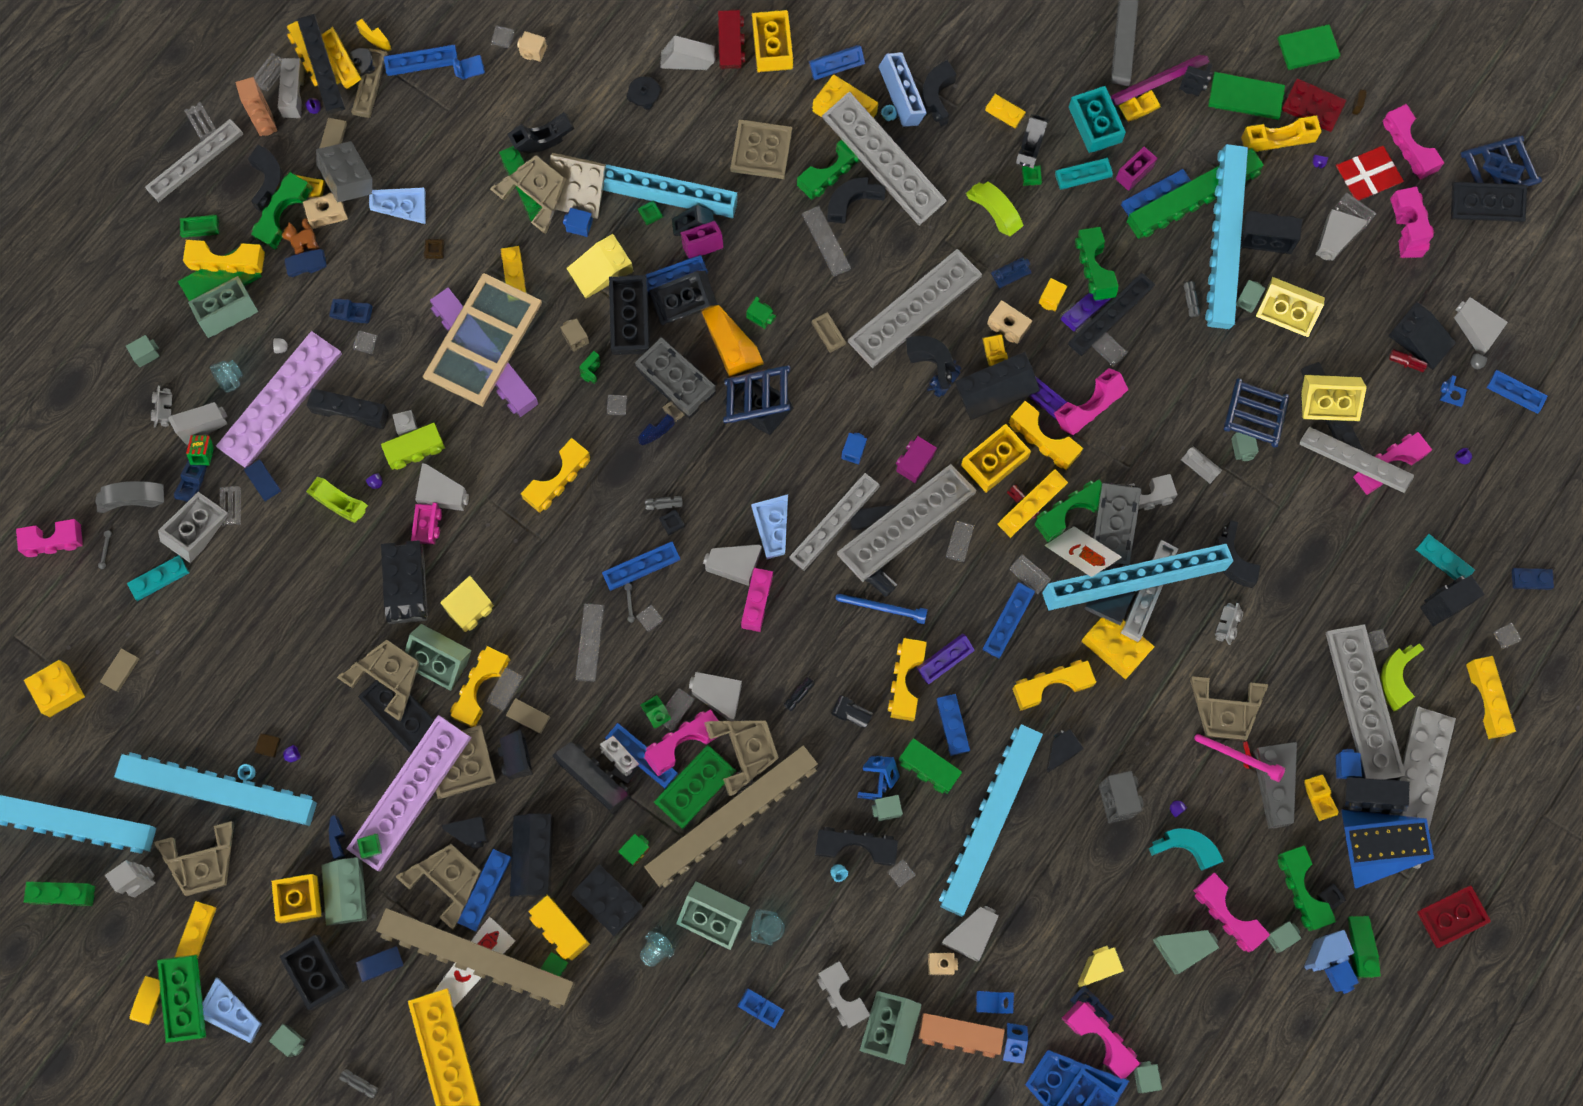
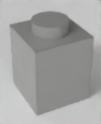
(405, 422)

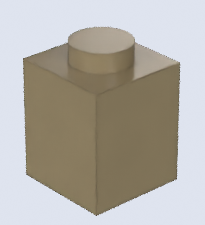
(574, 334)

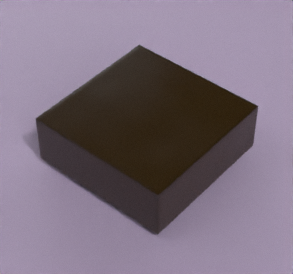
(1359, 102)
(434, 249)
(267, 745)

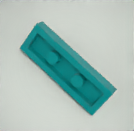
(1083, 173)
(1444, 558)
(158, 578)

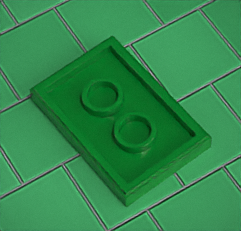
(1308, 47)

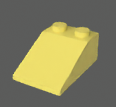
(599, 263)
(467, 604)

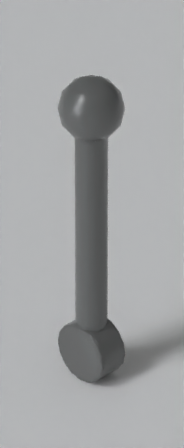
(108, 534)
(628, 587)

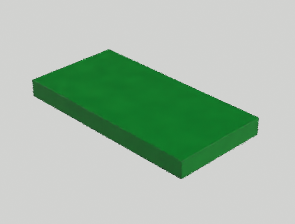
(1246, 95)
(205, 280)
(694, 787)
(181, 998)

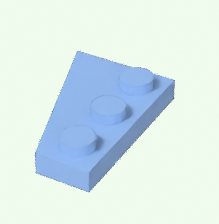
(401, 203)
(771, 524)
(229, 1013)

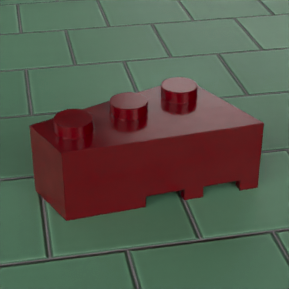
(730, 39)

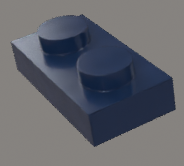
(1532, 578)

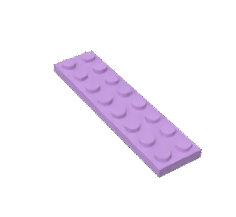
(278, 400)
(411, 789)

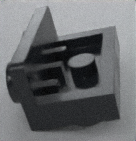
(1196, 80)

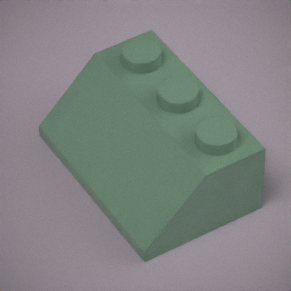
(223, 307)
(439, 656)
(344, 891)
(712, 915)
(890, 1027)

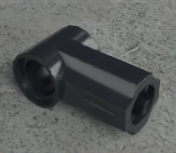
(882, 583)
(847, 710)

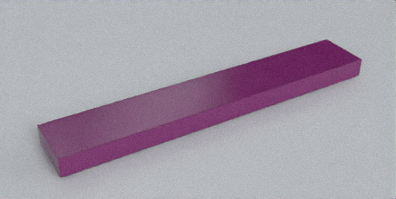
(1158, 79)

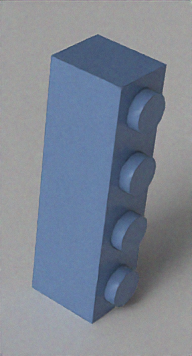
(902, 89)

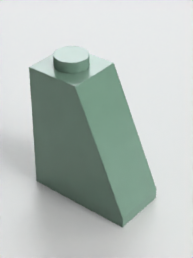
(1186, 948)

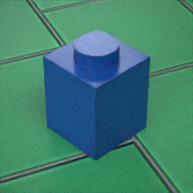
(578, 222)
(854, 448)
(1348, 764)
(1341, 977)

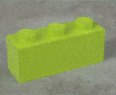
(413, 446)

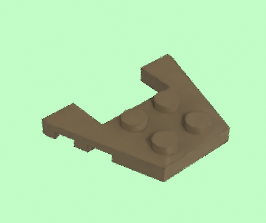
(539, 183)
(391, 668)
(1224, 717)
(752, 747)
(201, 869)
(452, 874)

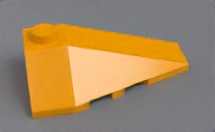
(733, 345)

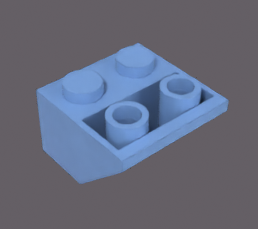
(1327, 949)

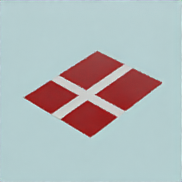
(1369, 173)

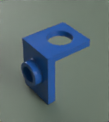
(468, 67)
(1447, 388)
(885, 765)
(882, 784)
(994, 1002)
(1016, 1044)

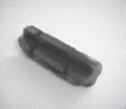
(1191, 298)
(664, 502)
(358, 1083)

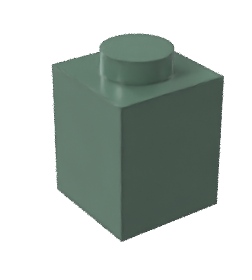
(1250, 296)
(143, 350)
(1244, 446)
(887, 808)
(1284, 936)
(288, 1041)
(1147, 1077)

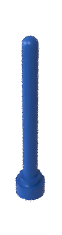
(918, 614)

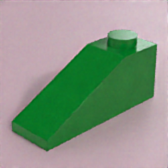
(1365, 957)

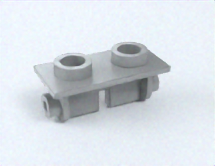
(161, 399)
(1201, 464)
(1232, 616)
(616, 752)

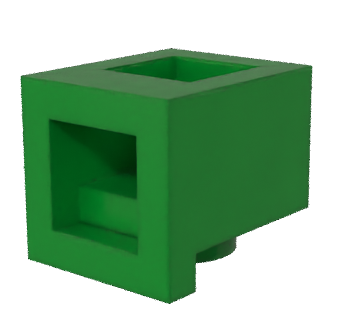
(760, 313)

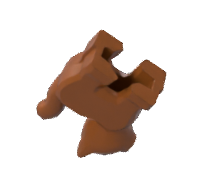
(300, 240)

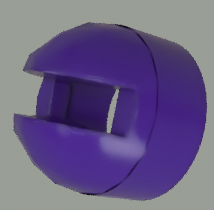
(309, 107)
(1320, 161)
(1463, 456)
(374, 481)
(291, 754)
(1177, 808)

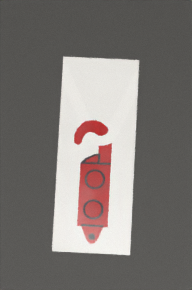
(1083, 551)
(460, 981)

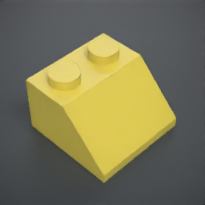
(1100, 965)

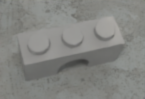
(290, 81)
(1162, 493)
(130, 878)
(850, 1012)

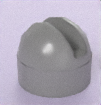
(279, 345)

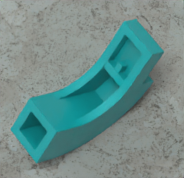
(1193, 841)

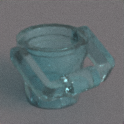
(226, 374)
(770, 927)
(656, 949)

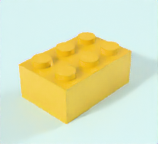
(772, 41)
(836, 90)
(995, 458)
(1115, 648)
(558, 928)

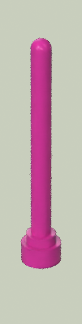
(1275, 772)

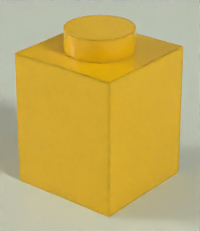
(1052, 295)

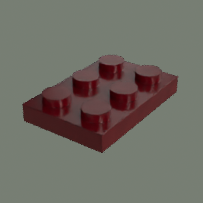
(1310, 101)
(1453, 916)

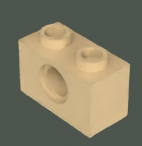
(319, 218)
(1004, 313)

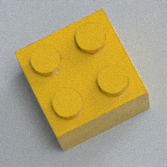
(54, 688)
(296, 898)

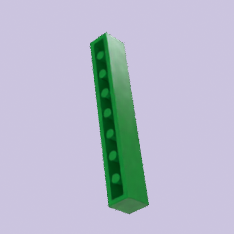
(1184, 199)

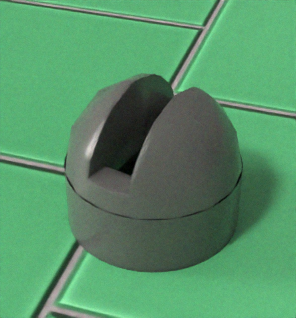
(1478, 361)

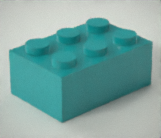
(1097, 119)

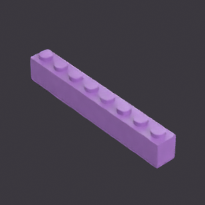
(509, 383)

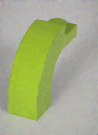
(998, 206)
(336, 500)
(1391, 676)

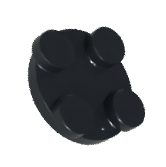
(362, 61)
(644, 92)

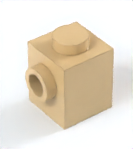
(532, 46)
(942, 964)

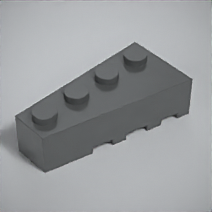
(1278, 796)

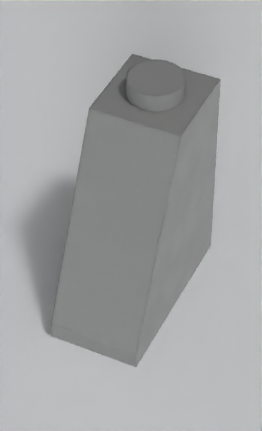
(687, 54)
(1338, 233)
(1479, 324)
(198, 421)
(439, 489)
(733, 562)
(717, 692)
(972, 934)

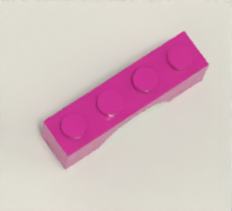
(1422, 160)
(1108, 389)
(1410, 451)
(662, 756)
(1248, 933)
(1118, 1058)

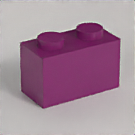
(1136, 168)
(702, 240)
(916, 459)

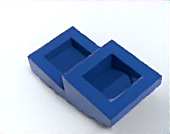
(760, 1008)

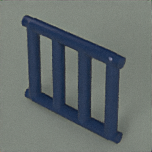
(1501, 145)
(766, 409)
(1280, 413)

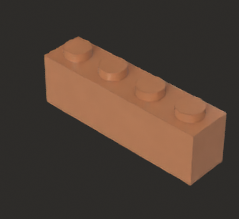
(256, 106)
(961, 1034)

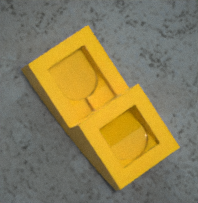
(375, 37)
(1139, 107)
(994, 349)
(1320, 797)
(146, 1001)

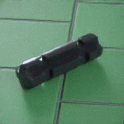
(799, 694)

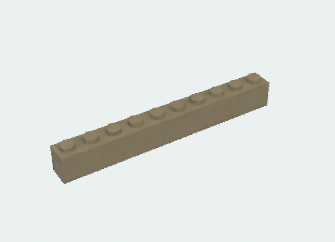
(731, 816)
(476, 957)

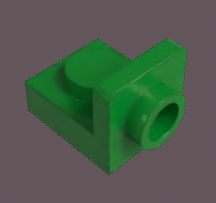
(590, 364)
(655, 711)

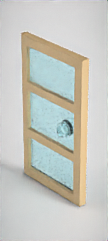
(482, 339)

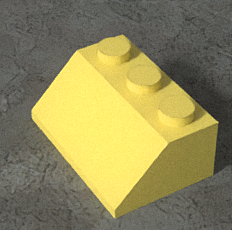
(1290, 307)
(1332, 397)

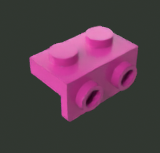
(426, 523)

